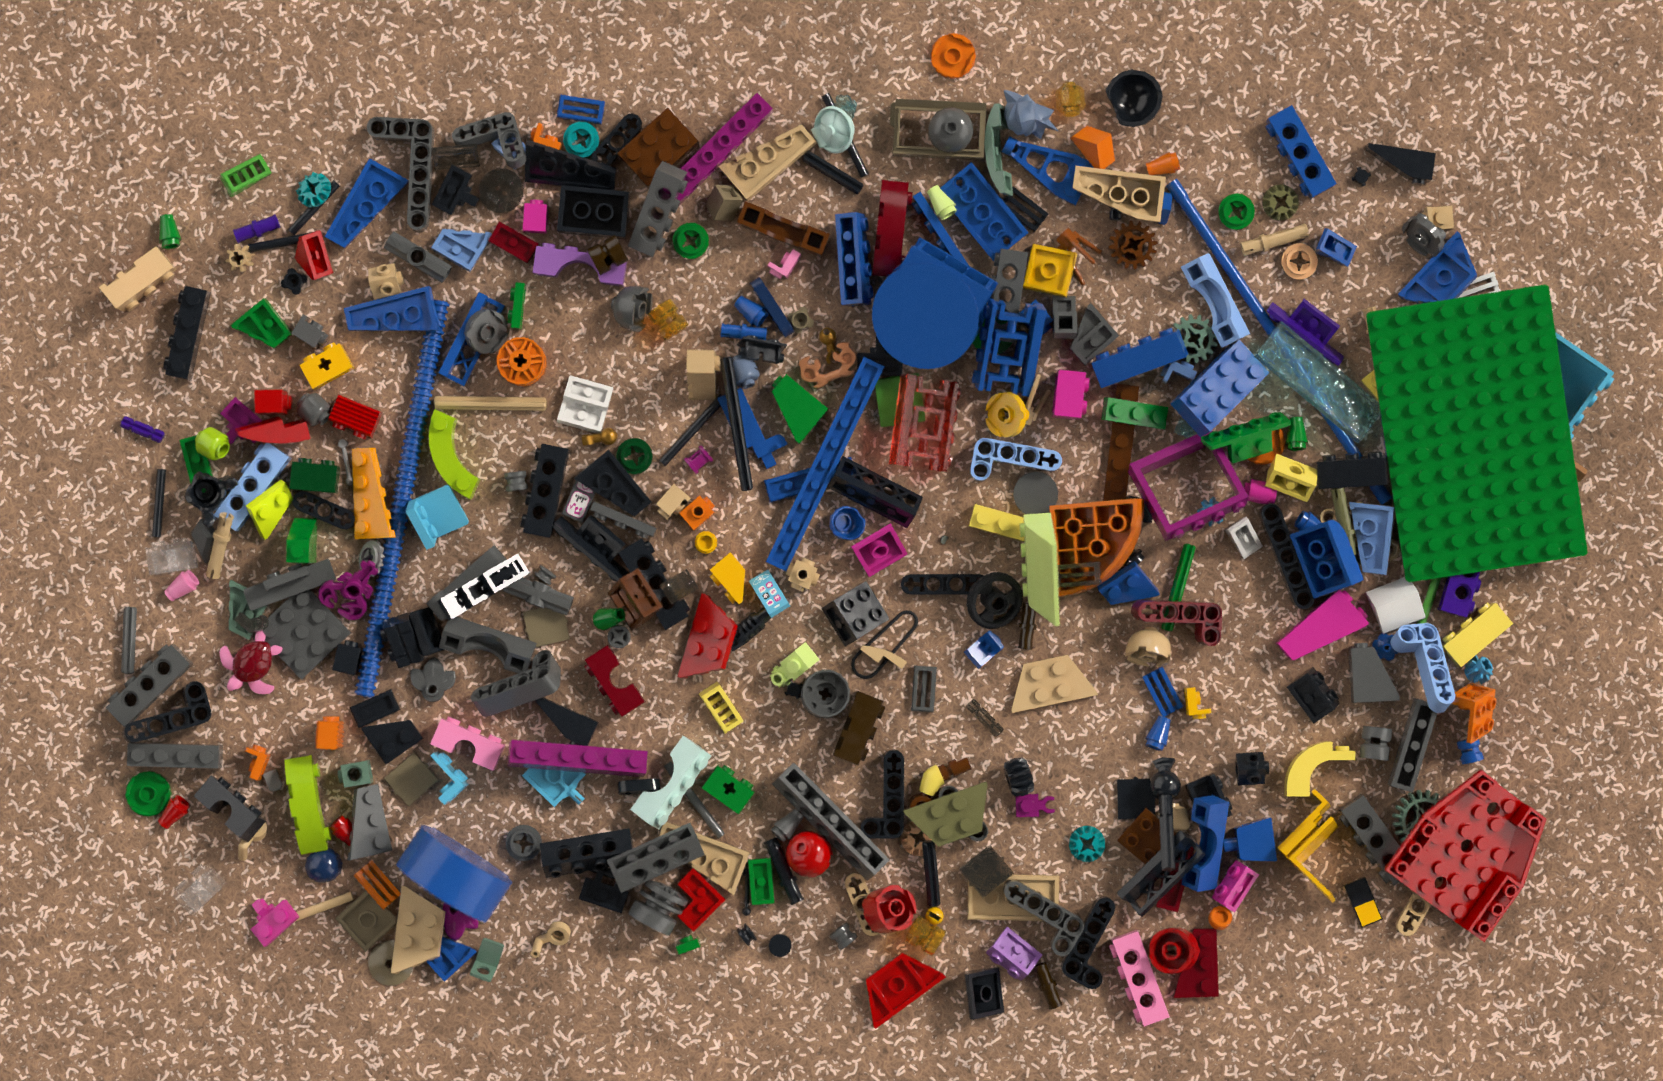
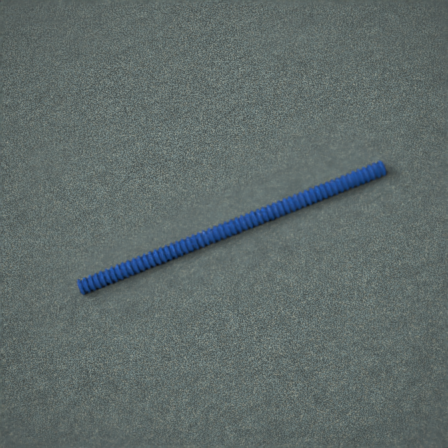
(401, 498)

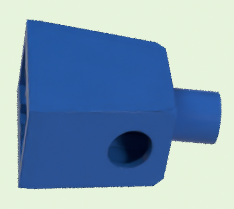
(1253, 841)

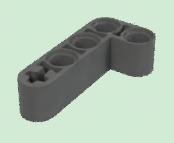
(486, 562)
(519, 688)
(1041, 912)

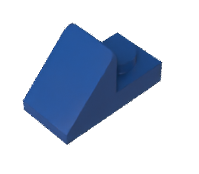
(1335, 248)

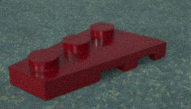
(1203, 976)

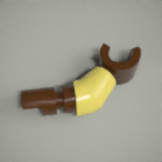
(935, 777)

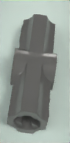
(430, 264)
(541, 595)

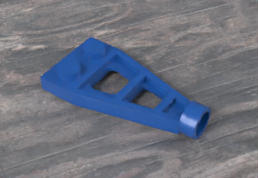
(1062, 190)

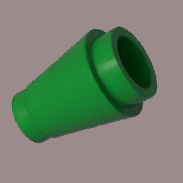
(168, 232)
(1296, 435)
(608, 617)

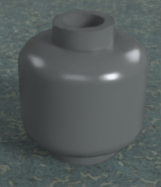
(313, 409)

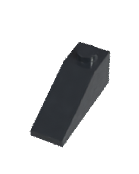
(1408, 163)
(570, 723)

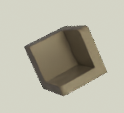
(724, 202)

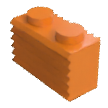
(329, 733)

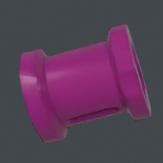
(698, 459)

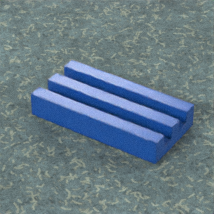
(561, 107)
(1171, 708)

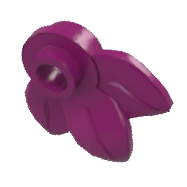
(456, 922)

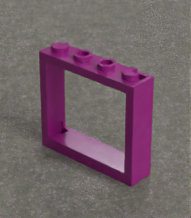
(1196, 521)

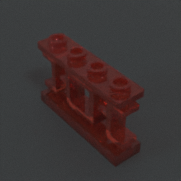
(907, 419)

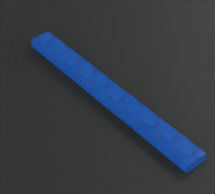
(825, 464)

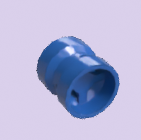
(1470, 756)

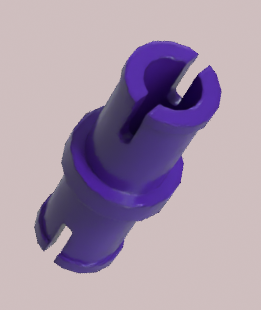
(256, 228)

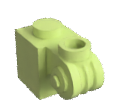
(793, 665)

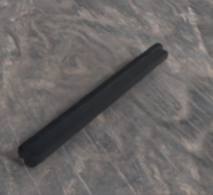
(736, 423)

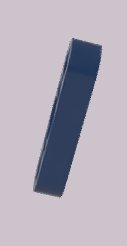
(772, 307)

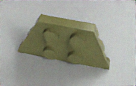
(951, 815)

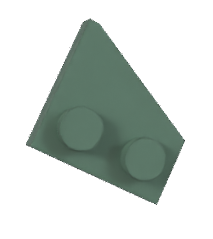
(239, 604)

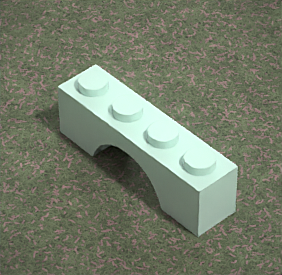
(658, 805)

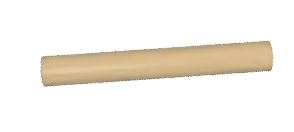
(323, 906)

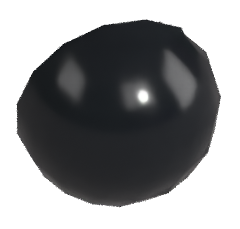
(1135, 97)

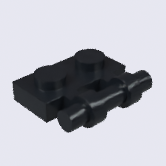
(603, 894)

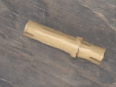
(1265, 242)
(221, 537)

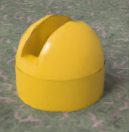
(938, 912)

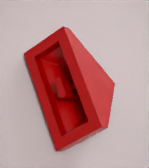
(312, 255)

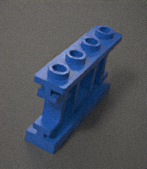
(1027, 347)

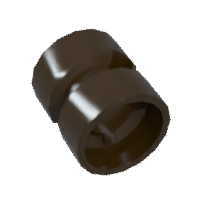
(607, 255)

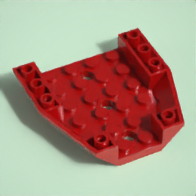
(1488, 874)

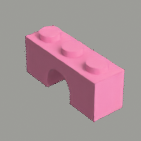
(487, 748)

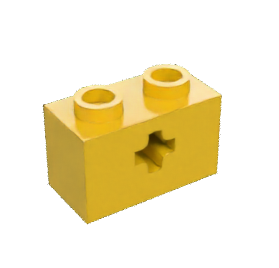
(320, 376)

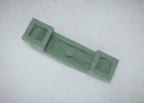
(993, 154)

